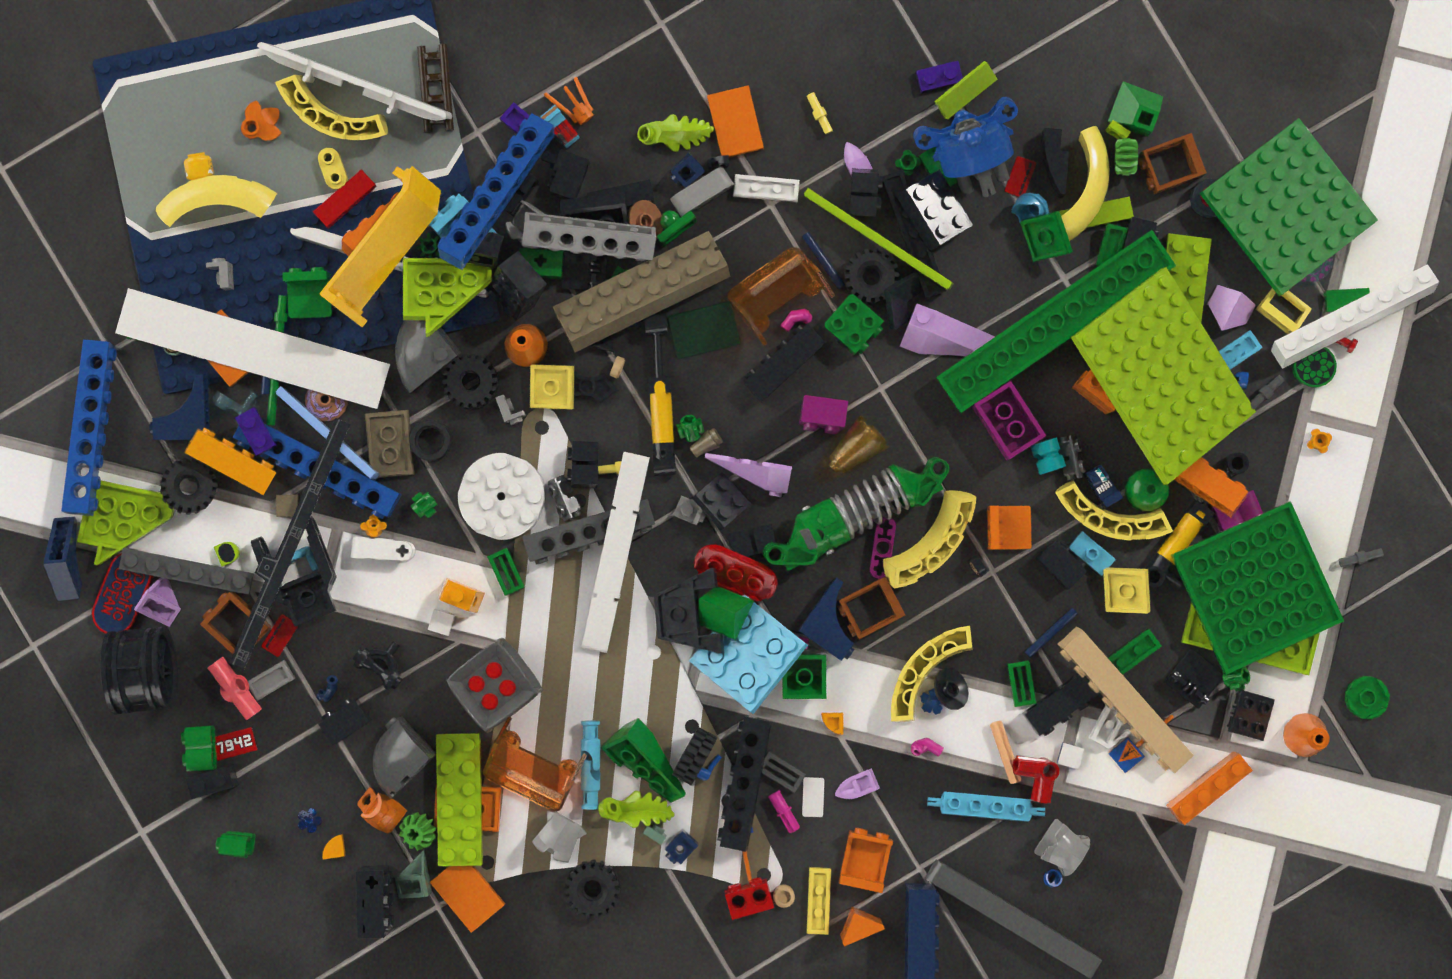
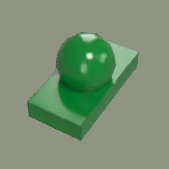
(674, 225)

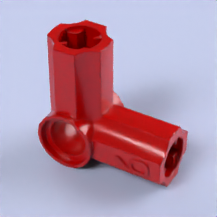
(1043, 782)

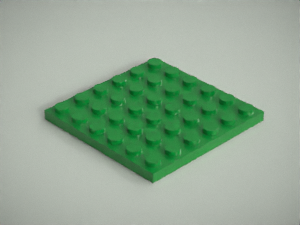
(1288, 207)
(1257, 587)

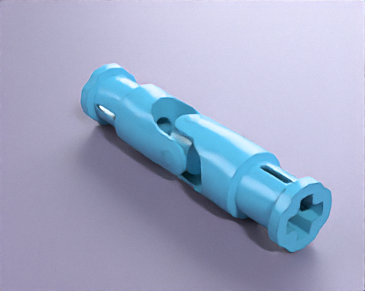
(590, 780)

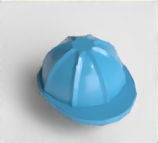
(1029, 206)

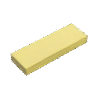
(818, 900)

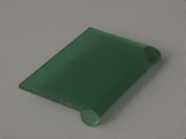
(704, 329)

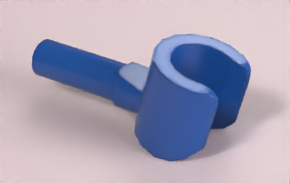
(704, 774)

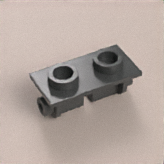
(1074, 465)
(566, 506)

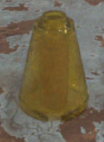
(857, 446)

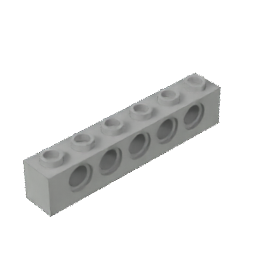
(580, 228)

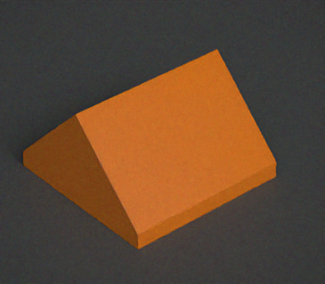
(859, 925)

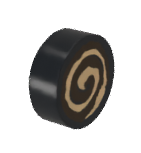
(977, 566)

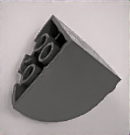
(419, 355)
(400, 756)

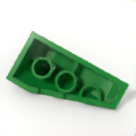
(640, 752)

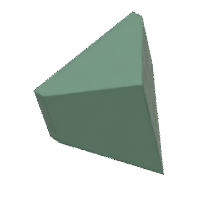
(415, 879)

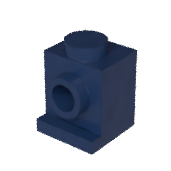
(695, 170)
(686, 841)

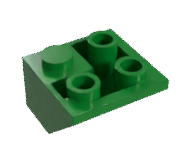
(1136, 109)

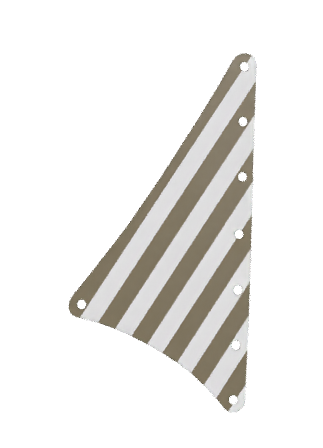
(612, 687)

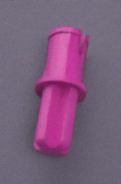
(784, 811)

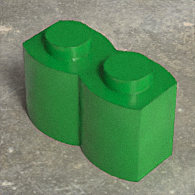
(199, 747)
(236, 844)

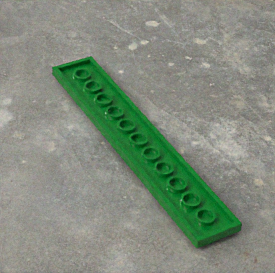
(1053, 322)

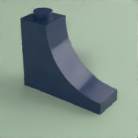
(188, 418)
(61, 559)
(823, 625)

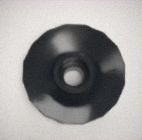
(951, 689)

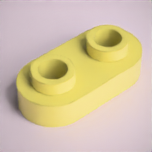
(332, 168)

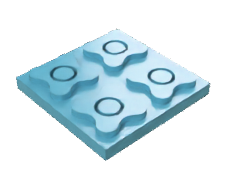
(754, 661)

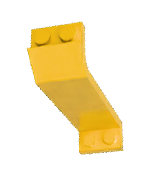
(384, 245)

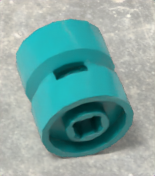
(1048, 456)

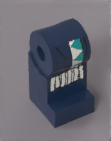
(1103, 486)

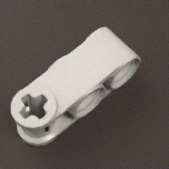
(381, 549)

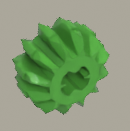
(1126, 156)
(417, 831)

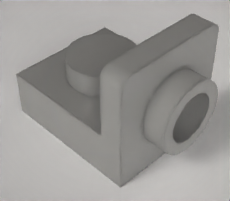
(225, 275)
(506, 406)
(689, 511)

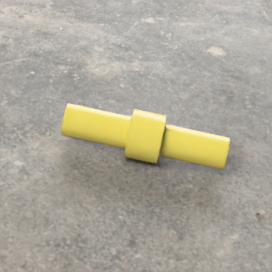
(819, 113)
(613, 468)

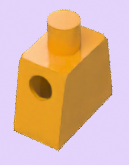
(461, 595)

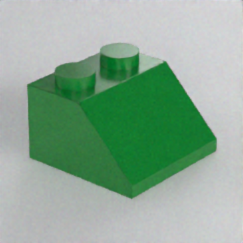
(806, 678)

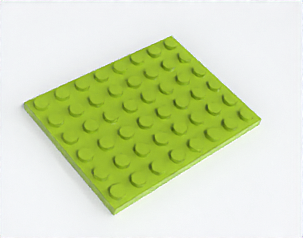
(1163, 375)

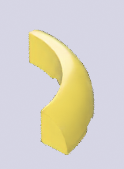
(321, 118)
(215, 191)
(1093, 196)
(1109, 523)
(936, 545)
(919, 667)

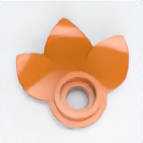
(264, 121)

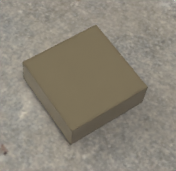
(286, 505)

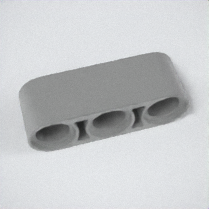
(702, 191)

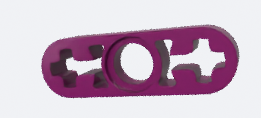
(890, 532)

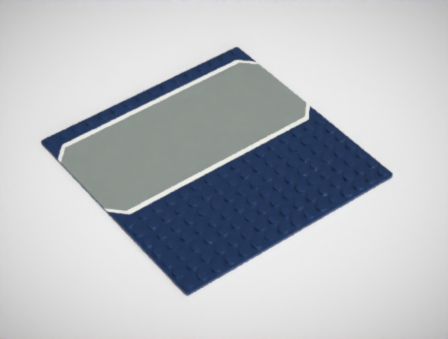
(193, 101)

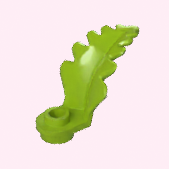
(675, 132)
(636, 809)

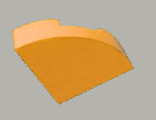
(833, 722)
(334, 848)

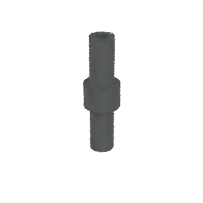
(1266, 391)
(1361, 557)

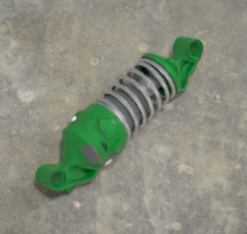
(836, 520)

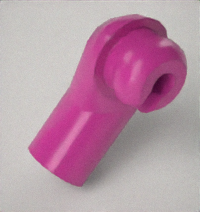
(794, 316)
(924, 745)

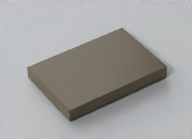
(389, 443)

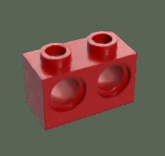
(751, 904)

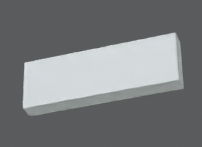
(766, 188)

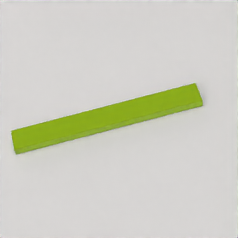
(872, 235)

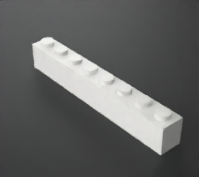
(1355, 316)

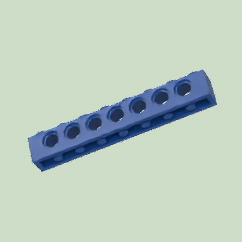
(460, 253)
(82, 417)
(387, 497)

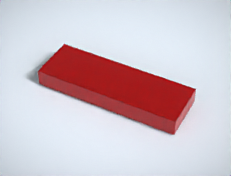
(344, 199)

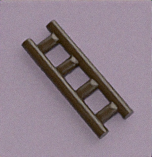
(442, 77)

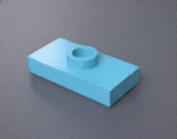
(1240, 349)
(1091, 553)

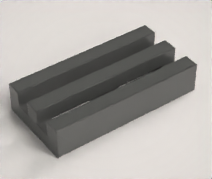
(797, 781)

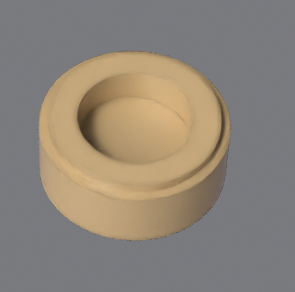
(617, 367)
(783, 896)

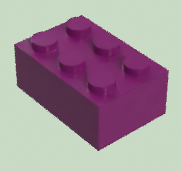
(823, 414)
(1008, 420)

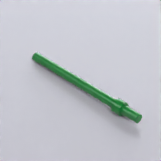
(280, 318)

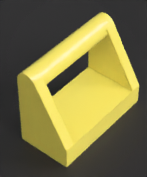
(1278, 317)

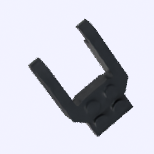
(310, 594)

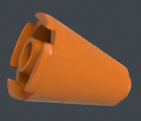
(531, 351)
(1305, 735)

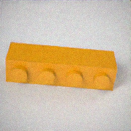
(230, 461)

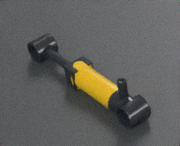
(660, 402)
(1195, 518)

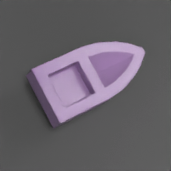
(855, 158)
(858, 785)

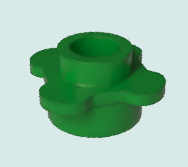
(908, 156)

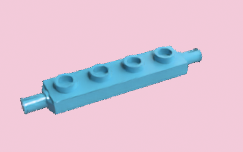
(986, 806)

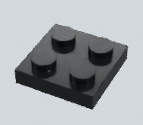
(721, 501)

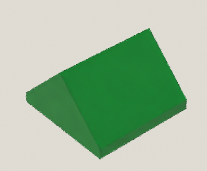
(723, 611)

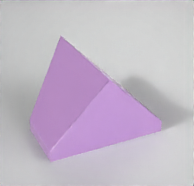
(1230, 307)
(159, 602)

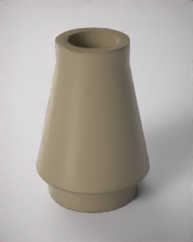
(707, 442)

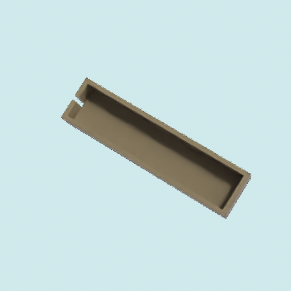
(641, 291)

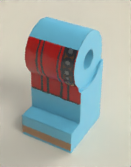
(562, 129)

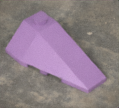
(940, 335)
(764, 475)

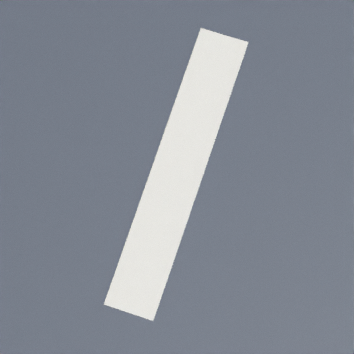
(252, 348)

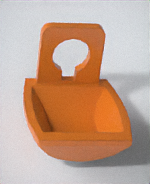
(381, 811)

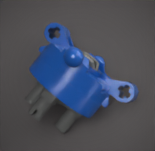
(973, 146)

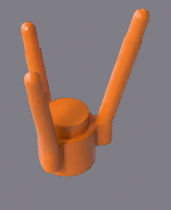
(582, 112)

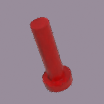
(1350, 345)

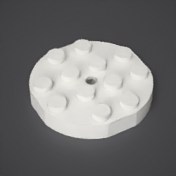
(522, 501)

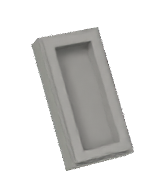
(270, 680)

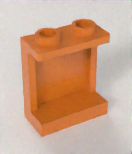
(1092, 391)
(865, 860)

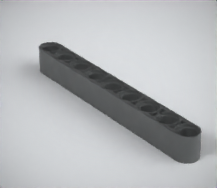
(1013, 918)

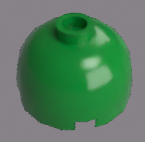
(1146, 490)

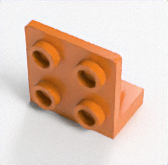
(1009, 527)

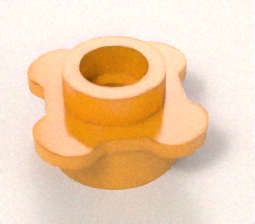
(1325, 440)
(373, 531)

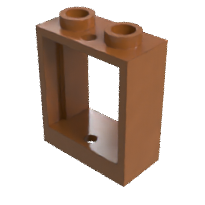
(1192, 156)
(891, 599)
(211, 614)

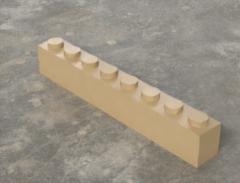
(1125, 700)

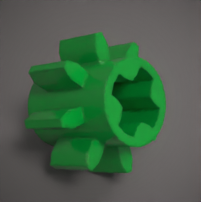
(424, 242)
(690, 428)
(424, 505)
(1237, 679)

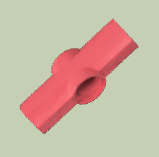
(234, 688)

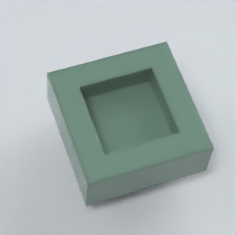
(656, 833)

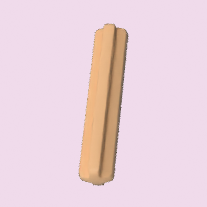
(1005, 750)

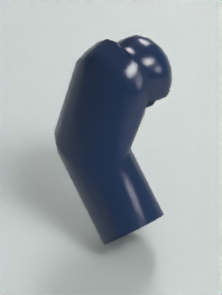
(332, 686)

